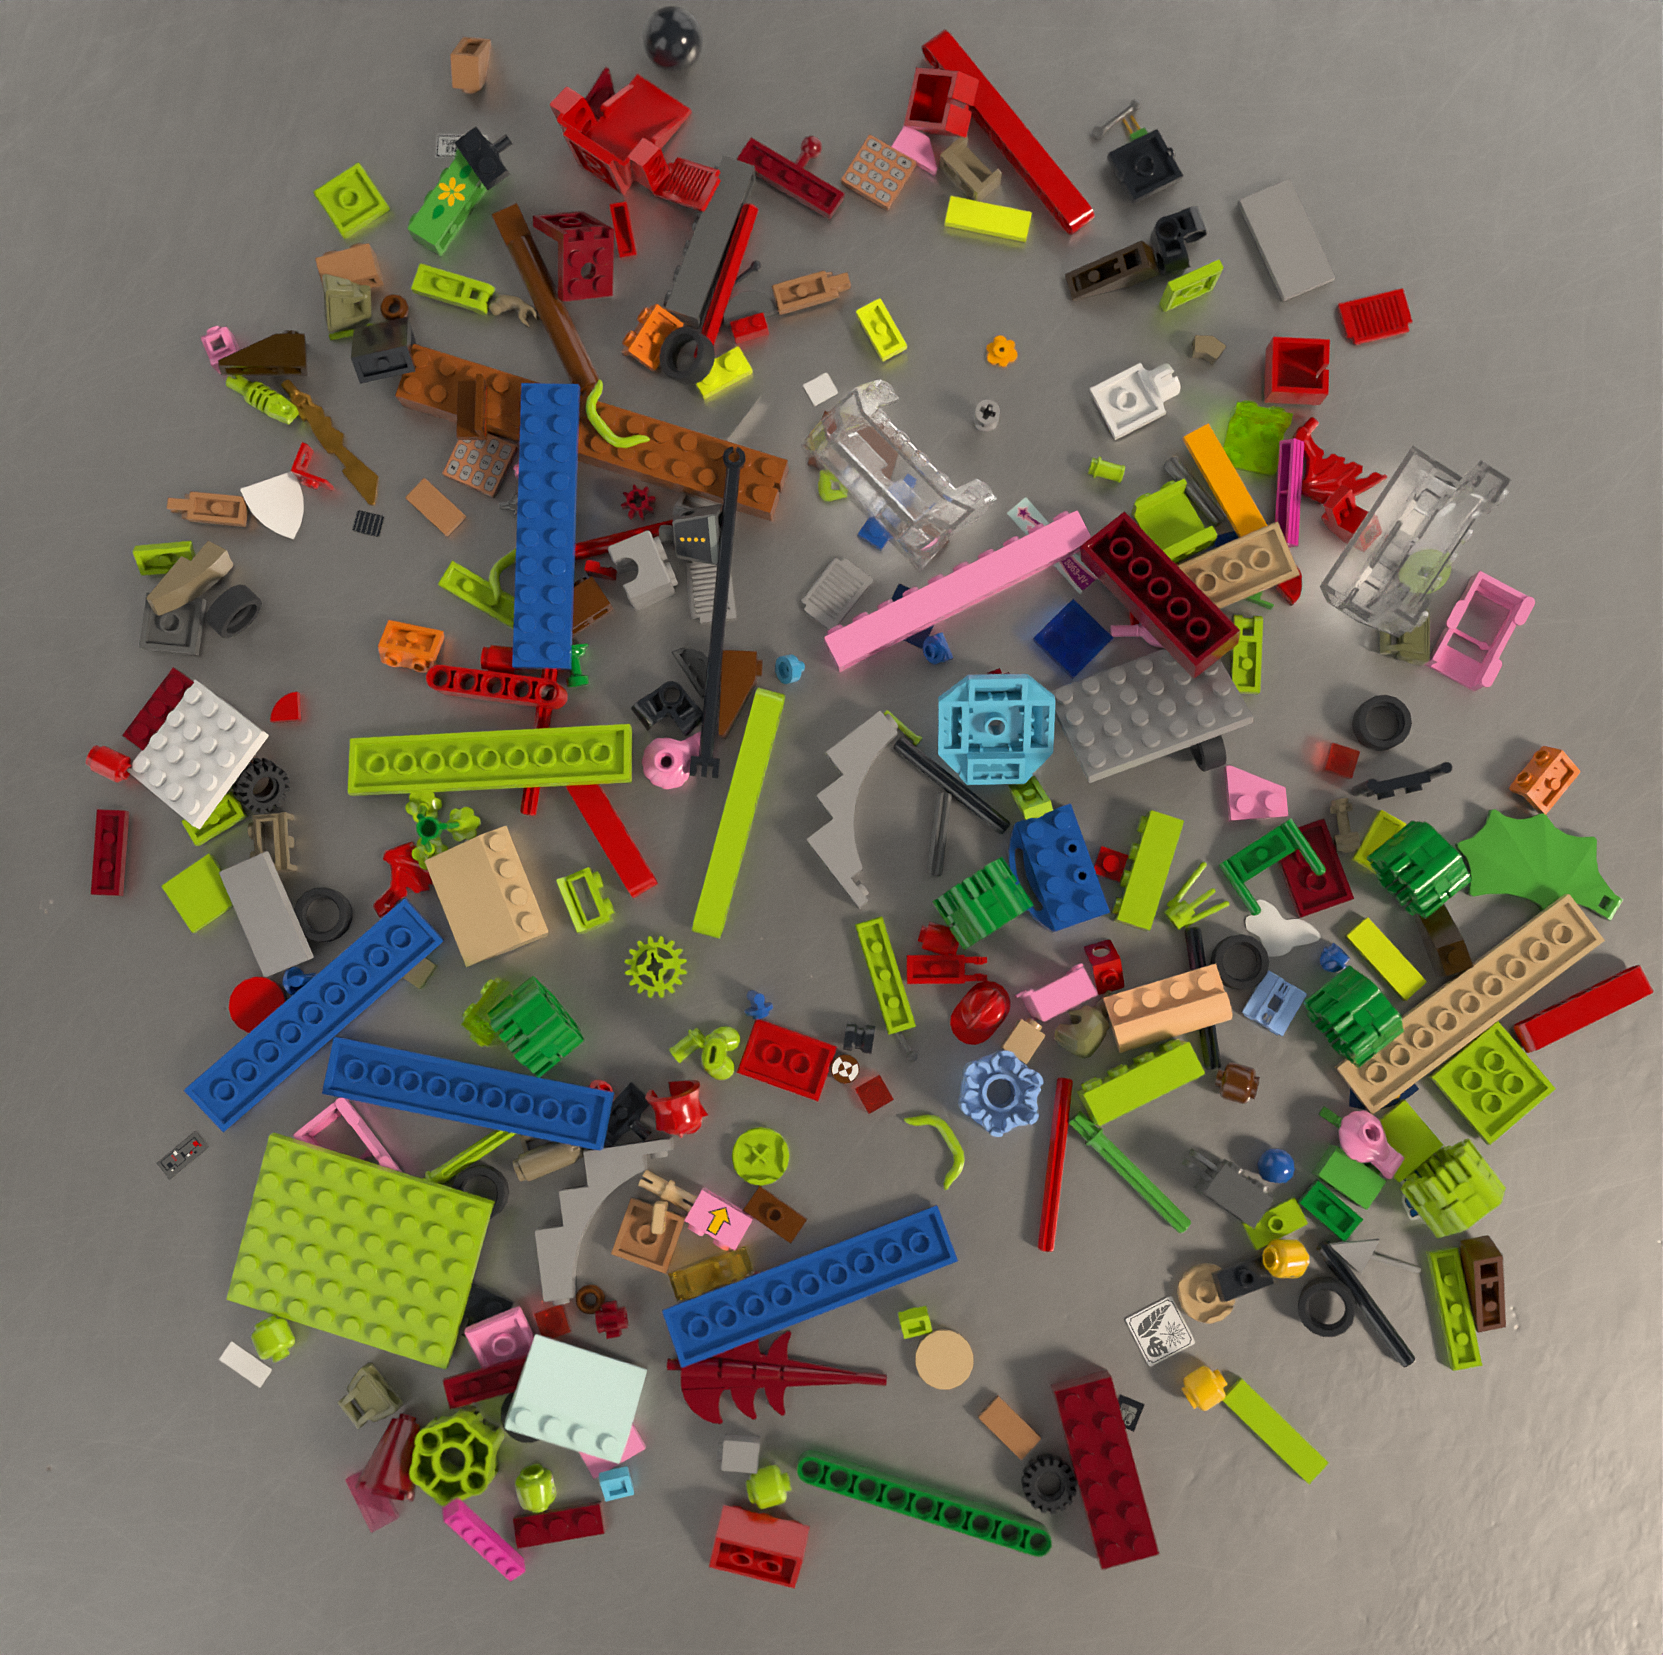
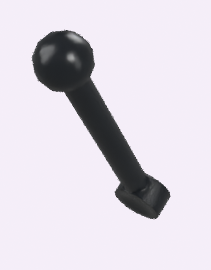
(755, 267)

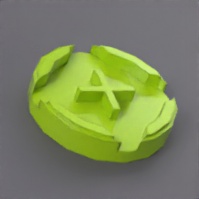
(760, 1156)

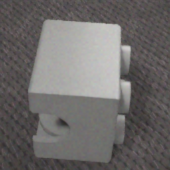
(645, 556)

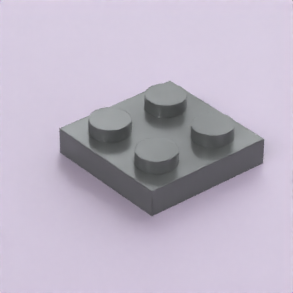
(175, 630)

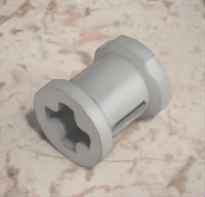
(980, 411)

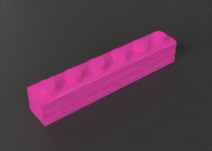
(1289, 489)
(483, 1539)

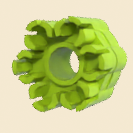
(1458, 1193)
(479, 1445)

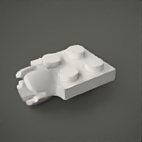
(1135, 397)

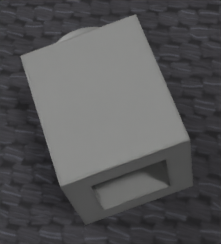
(739, 1453)

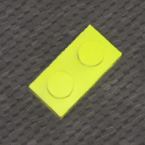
(881, 329)
(726, 371)

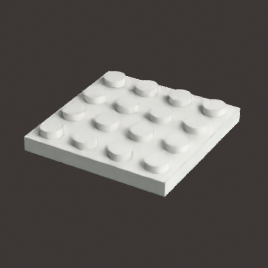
(197, 754)

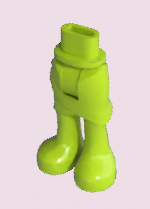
(715, 1051)

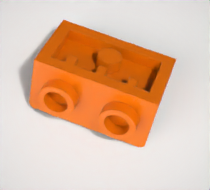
(649, 335)
(410, 646)
(1545, 778)

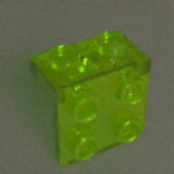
(1255, 436)
(474, 1015)

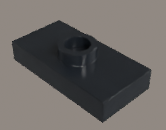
(1241, 1279)

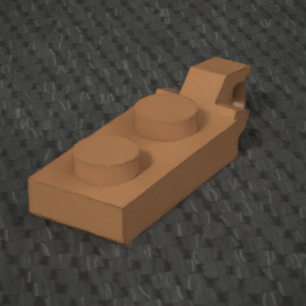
(809, 290)
(211, 508)

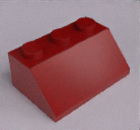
(759, 1546)

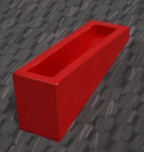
(623, 229)

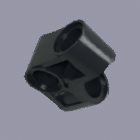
(1184, 228)
(654, 708)

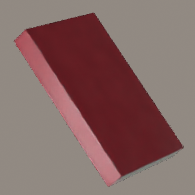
(1307, 890)

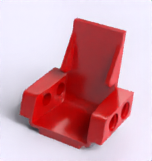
(626, 138)

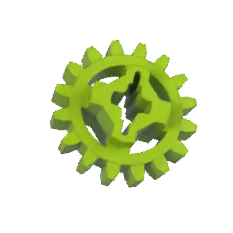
(643, 969)

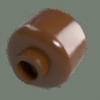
(1237, 1083)

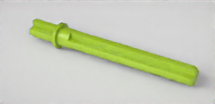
(468, 1157)

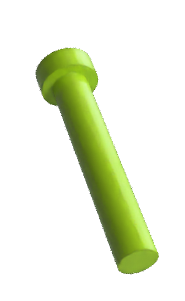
(342, 334)
(916, 739)

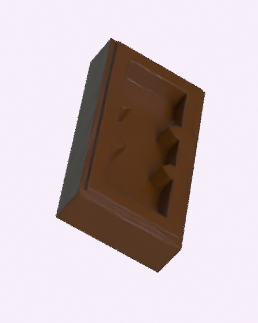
(775, 1214)

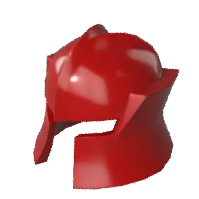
(680, 1112)

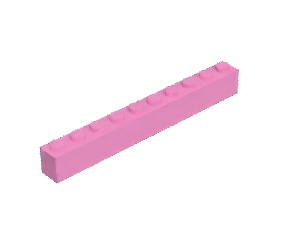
(956, 591)

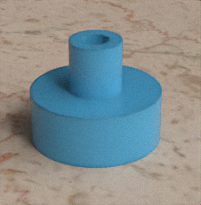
(788, 669)

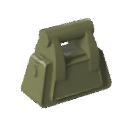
(341, 302)
(1409, 647)
(372, 1395)

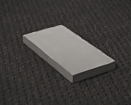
(1286, 240)
(266, 914)

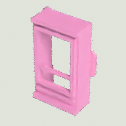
(1463, 668)
(1058, 995)
(334, 1111)

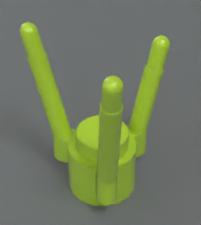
(1181, 913)

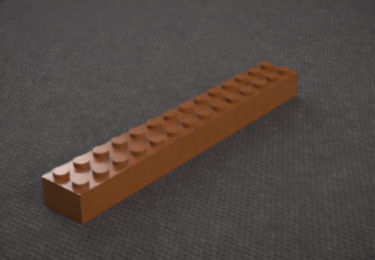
(670, 459)

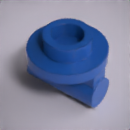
(936, 649)
(295, 979)
(758, 1007)

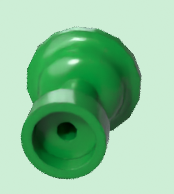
(577, 678)

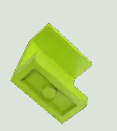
(1173, 522)

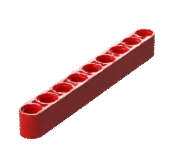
(1013, 138)

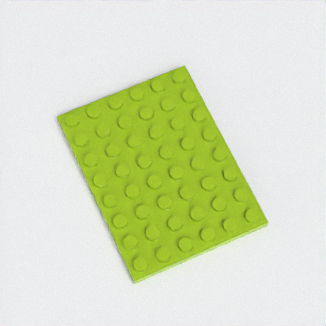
(359, 1250)

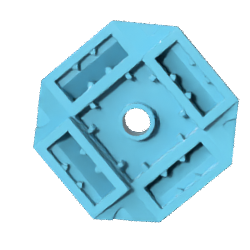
(1000, 752)

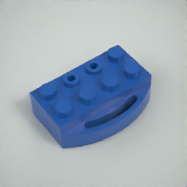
(1057, 869)

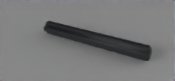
(951, 785)
(1208, 1034)
(1366, 1304)

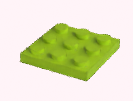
(1492, 1083)

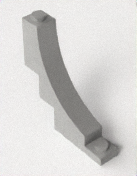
(836, 839)
(560, 1244)

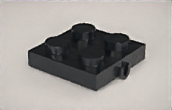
(1145, 166)

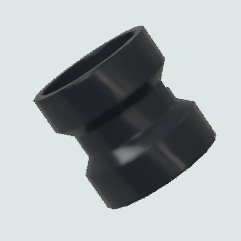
(859, 1037)

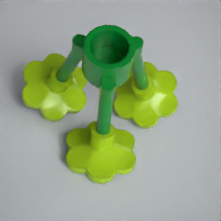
(425, 812)

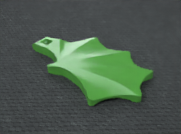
(1536, 863)

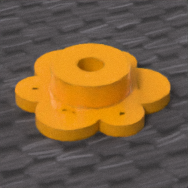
(1001, 358)

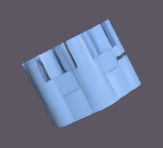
(1017, 1110)

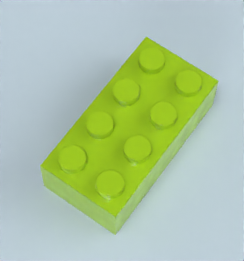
(1140, 1082)

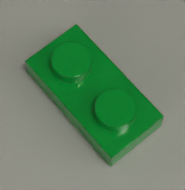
(1330, 1210)

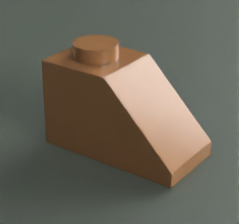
(470, 64)

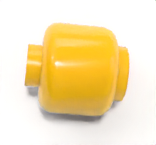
(1285, 1258)
(1204, 1388)

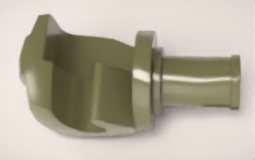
(1086, 1031)

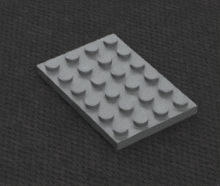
(1145, 712)

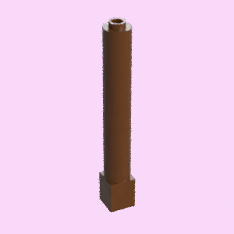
(545, 298)

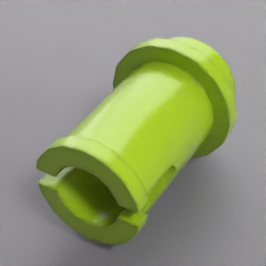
(1106, 469)
(688, 1045)

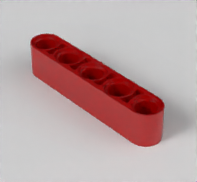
(485, 681)
(613, 838)
(1582, 1008)

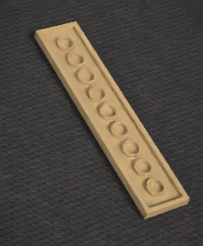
(1474, 1001)

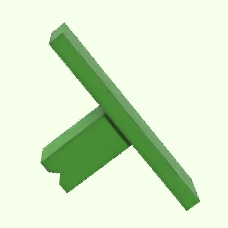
(1256, 600)
(1330, 1117)

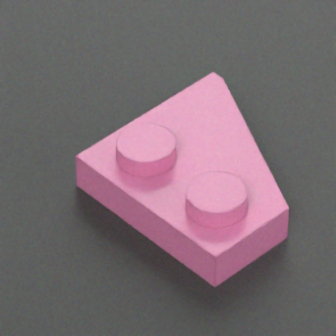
(1252, 796)

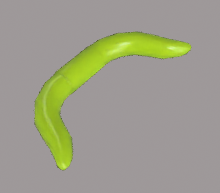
(602, 427)
(496, 571)
(949, 1138)

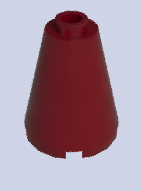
(391, 1461)

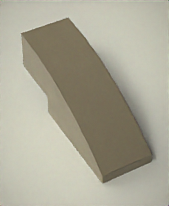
(190, 578)

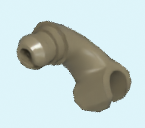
(508, 302)

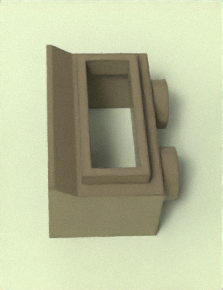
(282, 840)

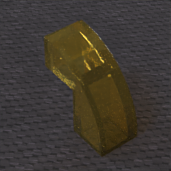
(710, 1273)

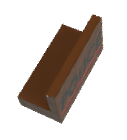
(472, 409)

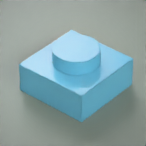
(616, 1483)

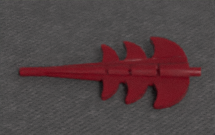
(747, 1369)

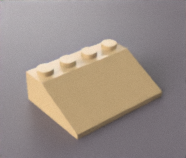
(486, 896)

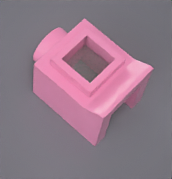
(219, 344)

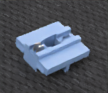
(1290, 1001)

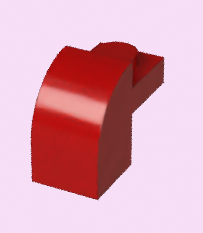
(1343, 514)

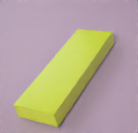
(988, 219)
(1385, 959)

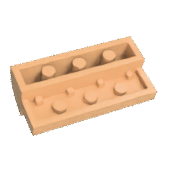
(1168, 1008)

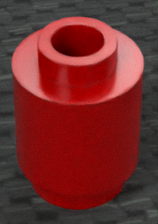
(498, 659)
(109, 763)
(938, 939)

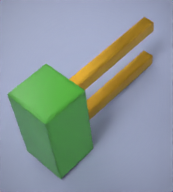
(1137, 134)

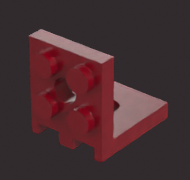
(580, 241)

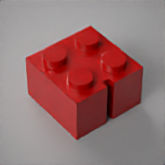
(941, 102)
(1293, 370)

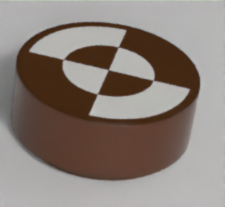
(845, 1069)

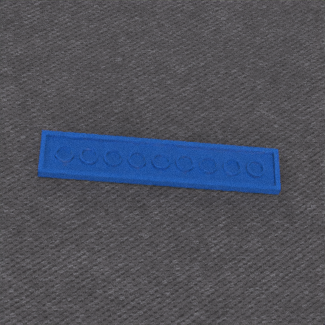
(546, 526)
(314, 1015)
(468, 1093)
(809, 1286)

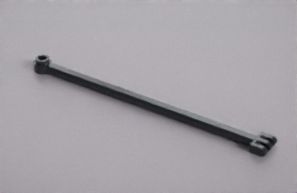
(719, 617)

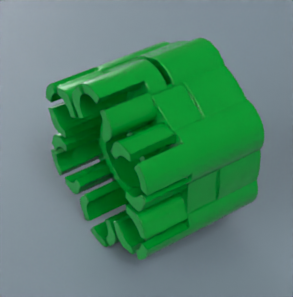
(1423, 863)
(982, 903)
(1359, 1011)
(539, 1026)

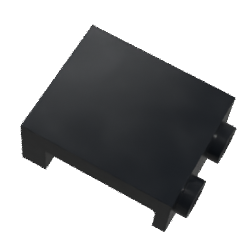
(383, 350)

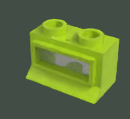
(585, 900)

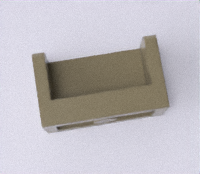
(968, 171)

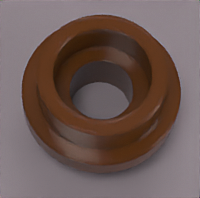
(391, 301)
(581, 1301)

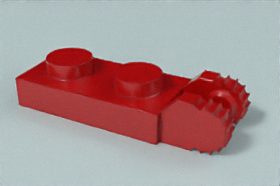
(942, 969)

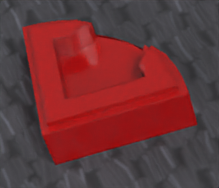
(594, 569)
(1291, 588)
(287, 709)

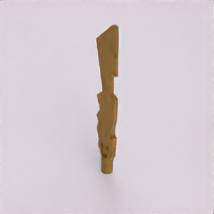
(332, 440)

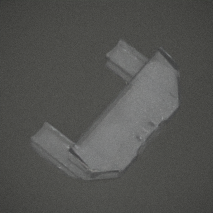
(891, 477)
(1404, 562)

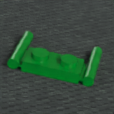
(1262, 855)

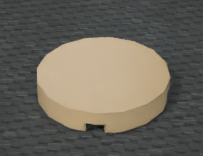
(1199, 1295)
(944, 1359)

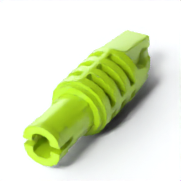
(263, 398)

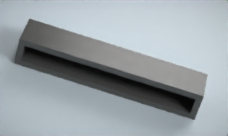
(709, 243)

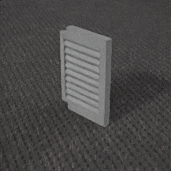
(701, 588)
(835, 592)

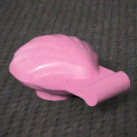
(662, 752)
(1366, 1141)

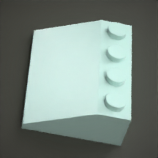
(576, 1399)

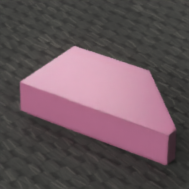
(917, 147)

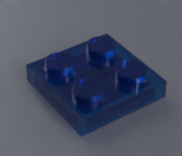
(1073, 639)

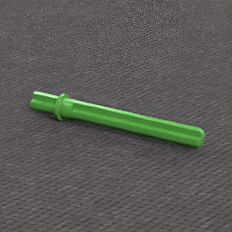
(1129, 1172)

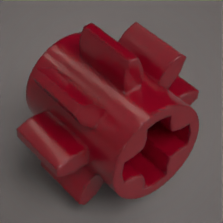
(631, 498)
(611, 1319)

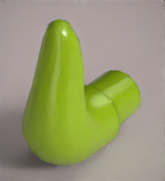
(825, 491)

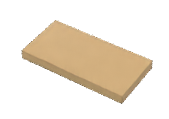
(1242, 566)

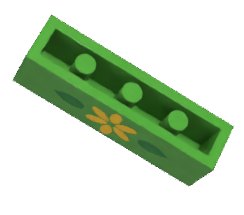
(447, 206)

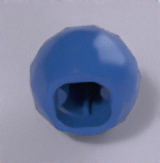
(1276, 1166)

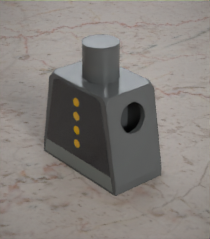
(695, 533)

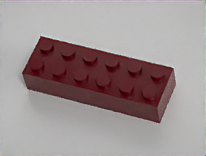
(1159, 595)
(1104, 1469)

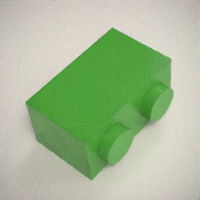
(1348, 1177)

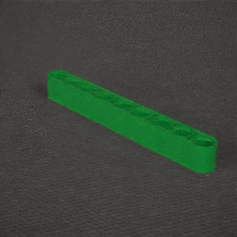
(934, 1513)

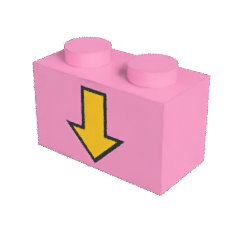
(718, 1219)

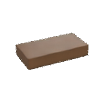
(435, 507)
(1009, 1427)

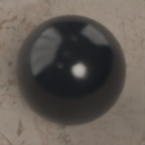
(672, 38)

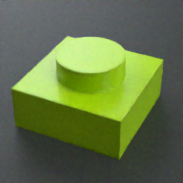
(915, 1322)

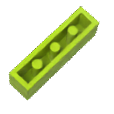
(1147, 871)

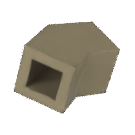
(1207, 348)

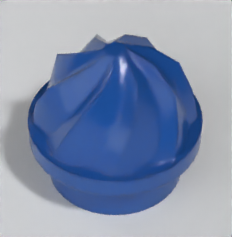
(1333, 958)

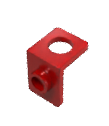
(299, 469)
(1106, 969)

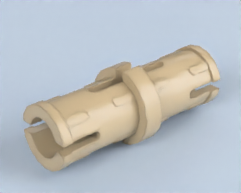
(667, 1191)

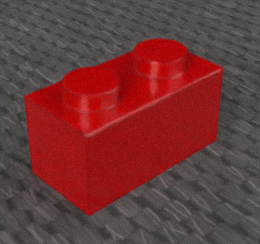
(749, 328)

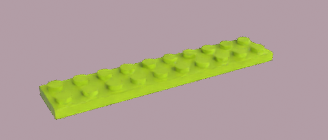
(490, 760)

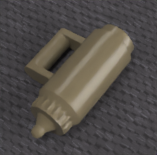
(544, 1158)

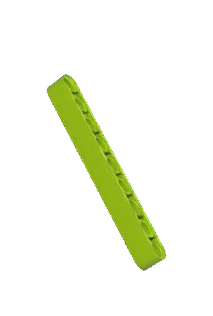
(738, 813)

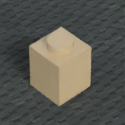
(1024, 1039)

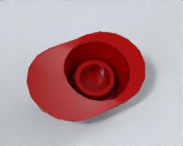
(980, 1012)

